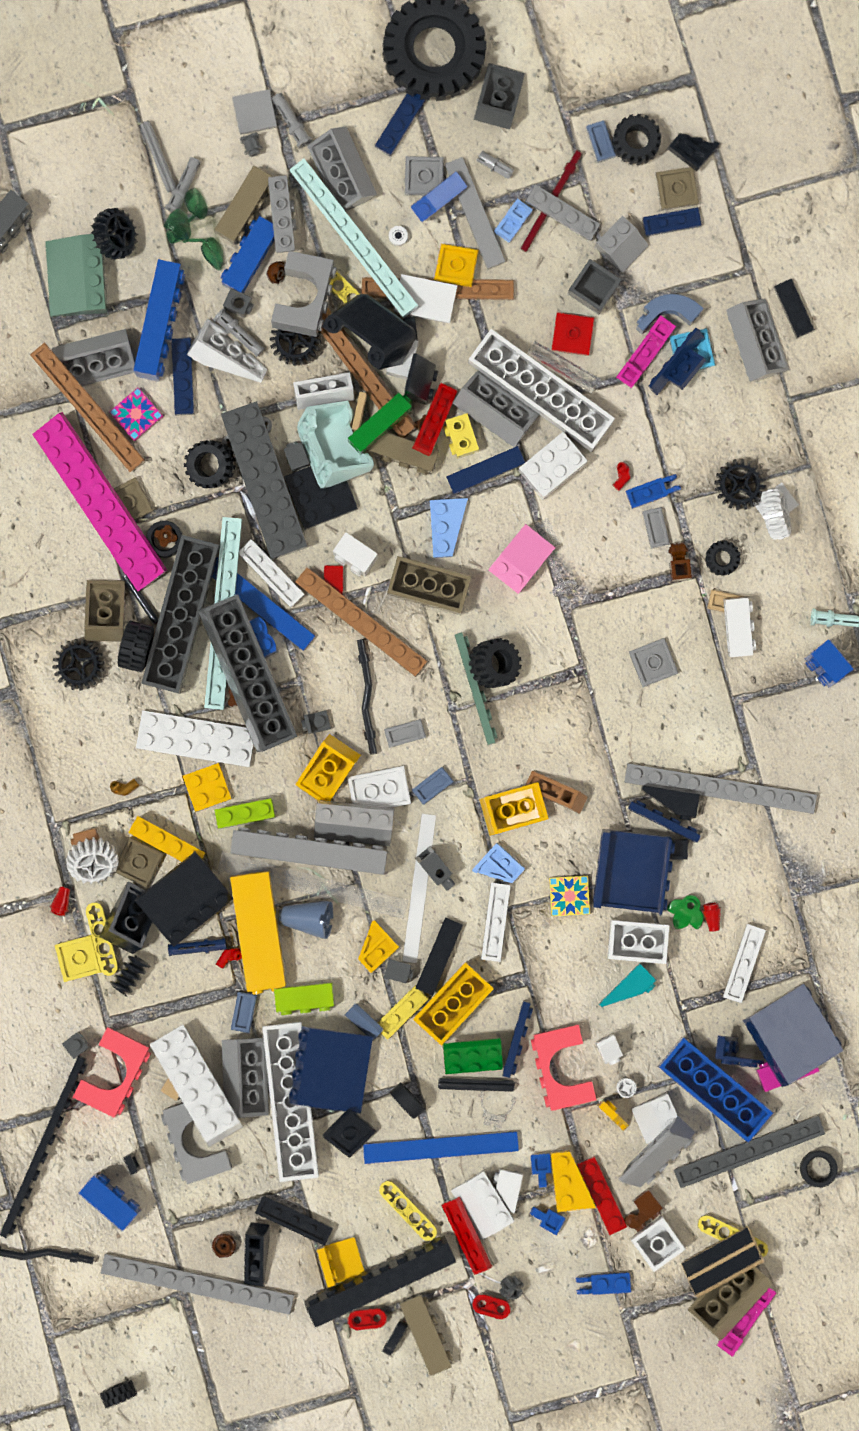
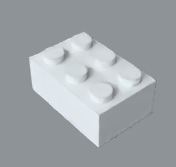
(552, 465)
(638, 942)

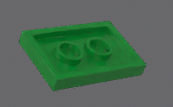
(472, 1056)

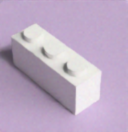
(323, 390)
(739, 626)

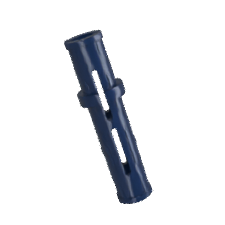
(220, 944)

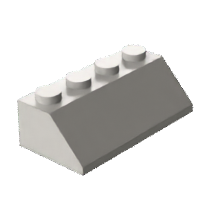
(342, 168)
(757, 339)
(98, 357)
(495, 408)
(353, 823)
(245, 1076)
(657, 1153)

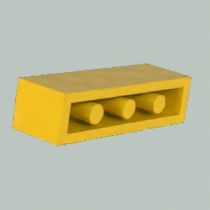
(163, 840)

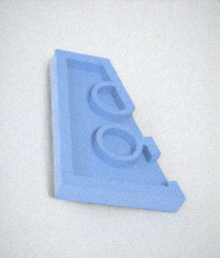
(445, 525)

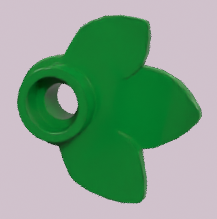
(684, 915)

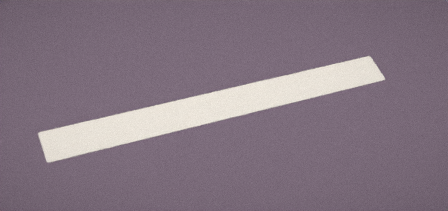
(418, 892)

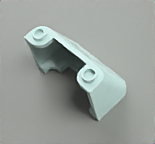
(325, 436)

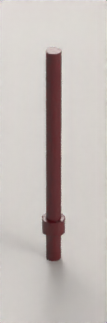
(569, 169)

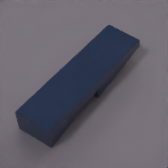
(485, 470)

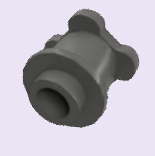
(251, 144)

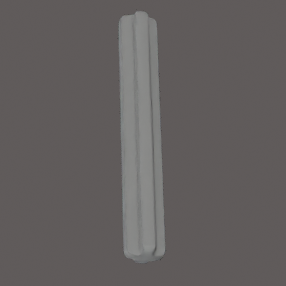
(158, 156)

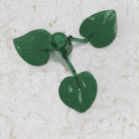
(179, 228)

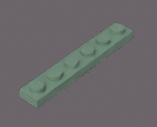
(478, 696)

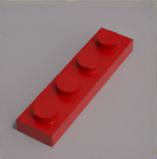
(434, 419)
(601, 1195)
(466, 1236)

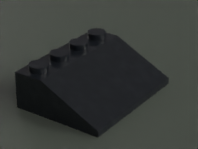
(184, 899)

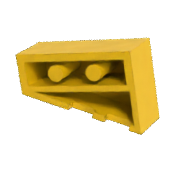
(568, 1183)

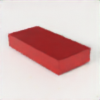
(334, 577)

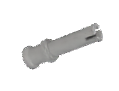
(295, 127)
(185, 181)
(230, 327)

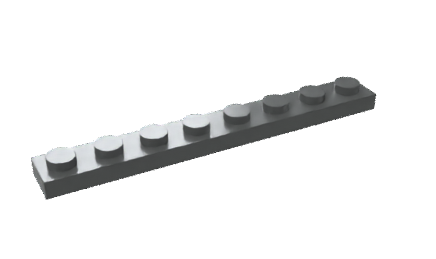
(749, 1151)

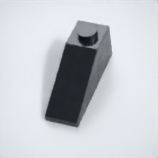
(677, 802)
(256, 1253)

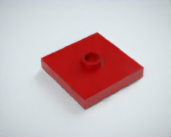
(572, 334)

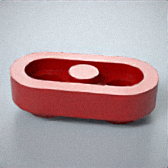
(491, 1305)
(367, 1320)

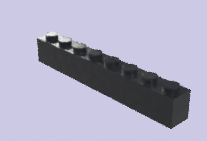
(379, 1281)

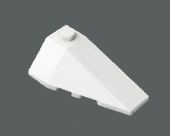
(218, 351)

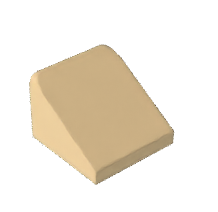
(169, 1090)

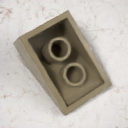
(104, 610)

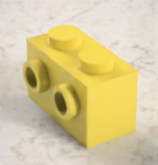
(461, 436)

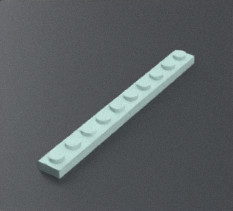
(353, 238)
(224, 588)

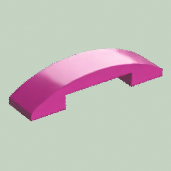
(646, 352)
(735, 1337)

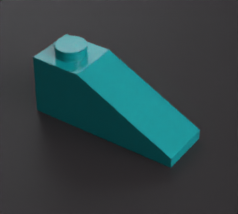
(632, 985)

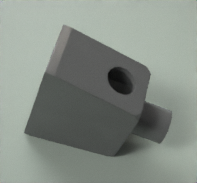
(431, 863)

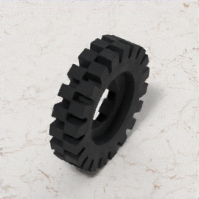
(424, 79)

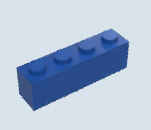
(250, 256)

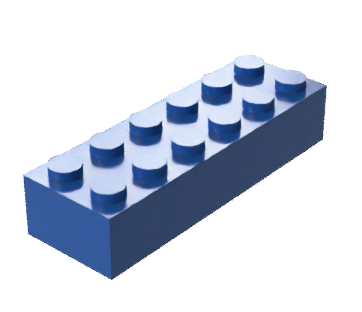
(158, 320)
(715, 1089)

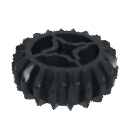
(110, 222)
(304, 344)
(733, 478)
(69, 668)

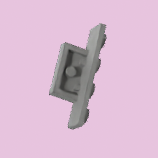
(281, 214)

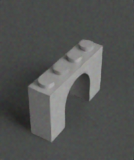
(306, 319)
(193, 1167)

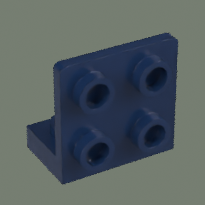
(727, 1049)

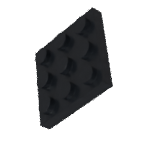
(318, 504)

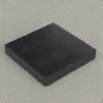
(349, 1132)

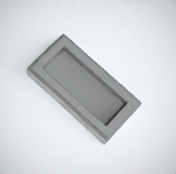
(655, 528)
(405, 733)

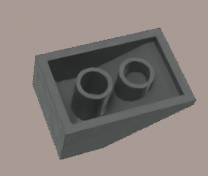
(499, 96)

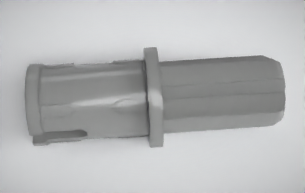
(495, 165)

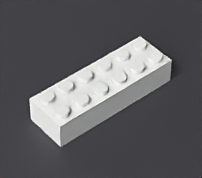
(196, 1085)

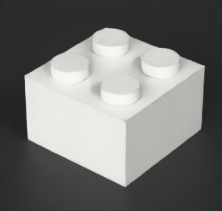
(355, 555)
(657, 1243)

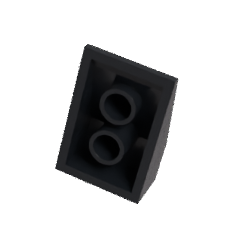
(420, 379)
(127, 922)

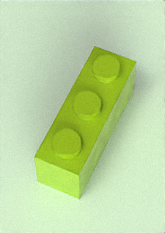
(245, 813)
(304, 998)

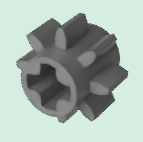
(511, 1287)

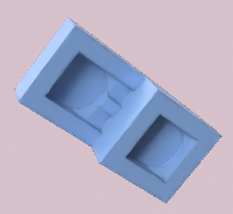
(513, 220)

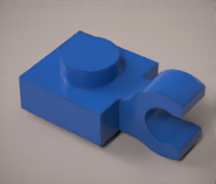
(541, 1165)
(550, 1220)

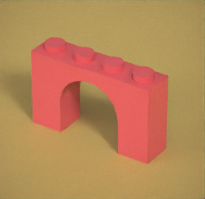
(560, 1095)
(110, 1100)

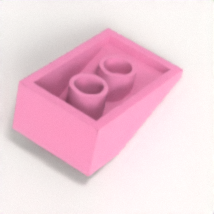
(522, 558)

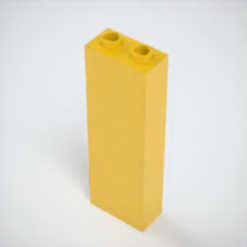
(258, 931)

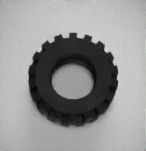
(641, 124)
(224, 459)
(135, 646)
(482, 663)

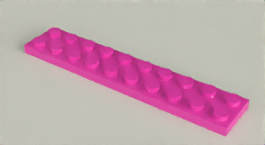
(99, 501)

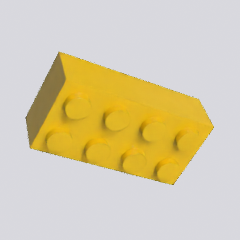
(453, 1003)

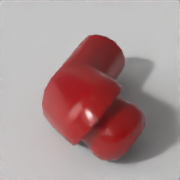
(229, 955)

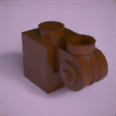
(679, 566)
(647, 1208)

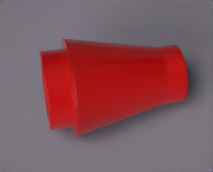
(61, 902)
(712, 916)

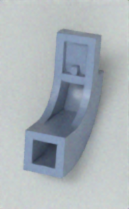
(673, 304)

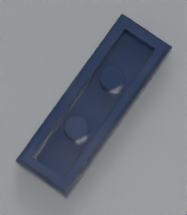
(671, 222)

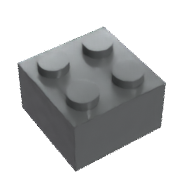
(594, 286)

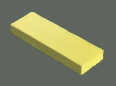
(402, 1012)

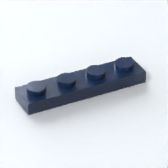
(399, 124)
(182, 377)
(672, 824)
(515, 1047)

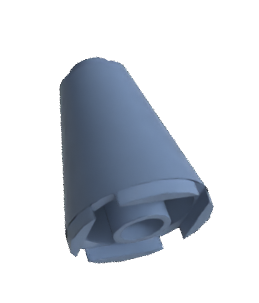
(309, 918)

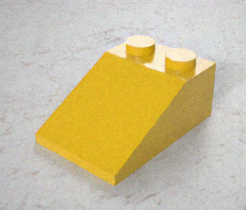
(328, 769)
(513, 809)

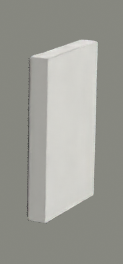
(433, 298)
(380, 788)

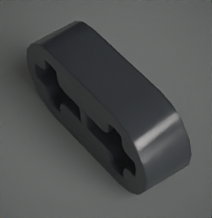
(394, 1338)

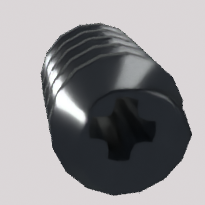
(129, 975)

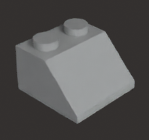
(621, 244)

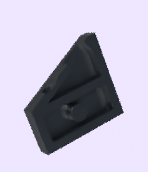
(692, 150)

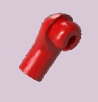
(623, 474)

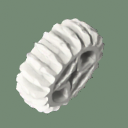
(776, 513)
(92, 860)

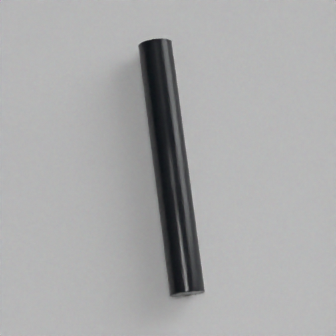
(142, 601)

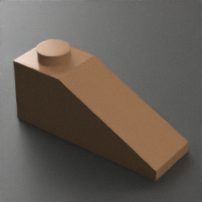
(558, 792)

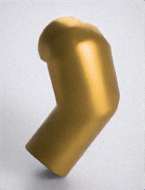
(123, 789)

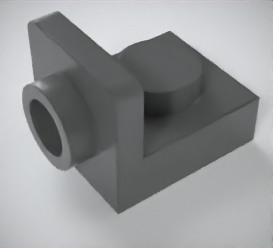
(316, 722)

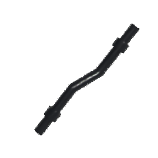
(370, 734)
(73, 1256)

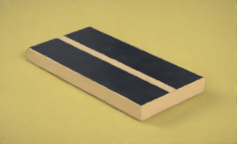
(722, 1262)

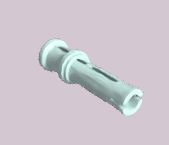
(830, 618)

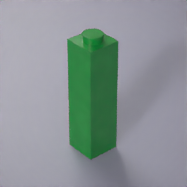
(380, 423)

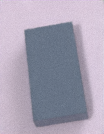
(600, 141)
(432, 785)
(243, 1012)
(364, 1021)

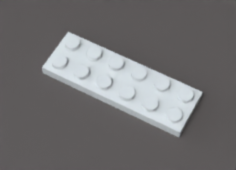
(195, 739)

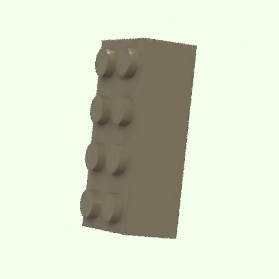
(429, 585)
(728, 1303)

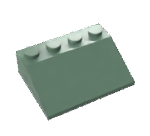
(75, 276)

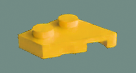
(376, 948)
(609, 1109)

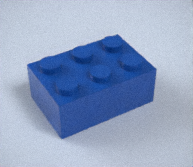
(828, 664)
(110, 1201)

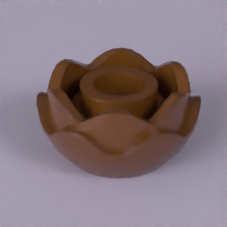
(276, 272)
(223, 1252)

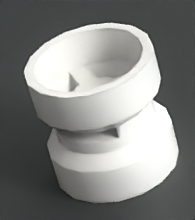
(628, 1089)

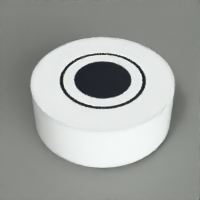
(398, 236)

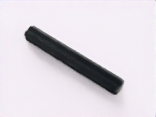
(476, 1084)

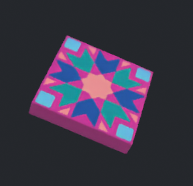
(136, 414)

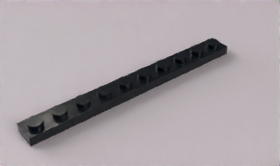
(41, 1155)

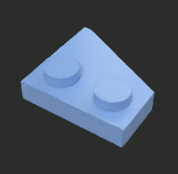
(499, 865)

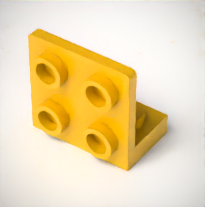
(340, 1261)

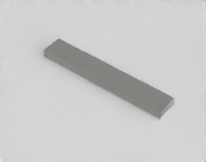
(476, 216)

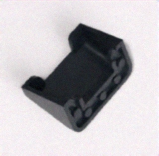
(377, 326)

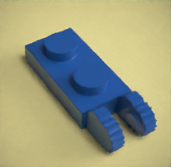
(650, 491)
(606, 1283)

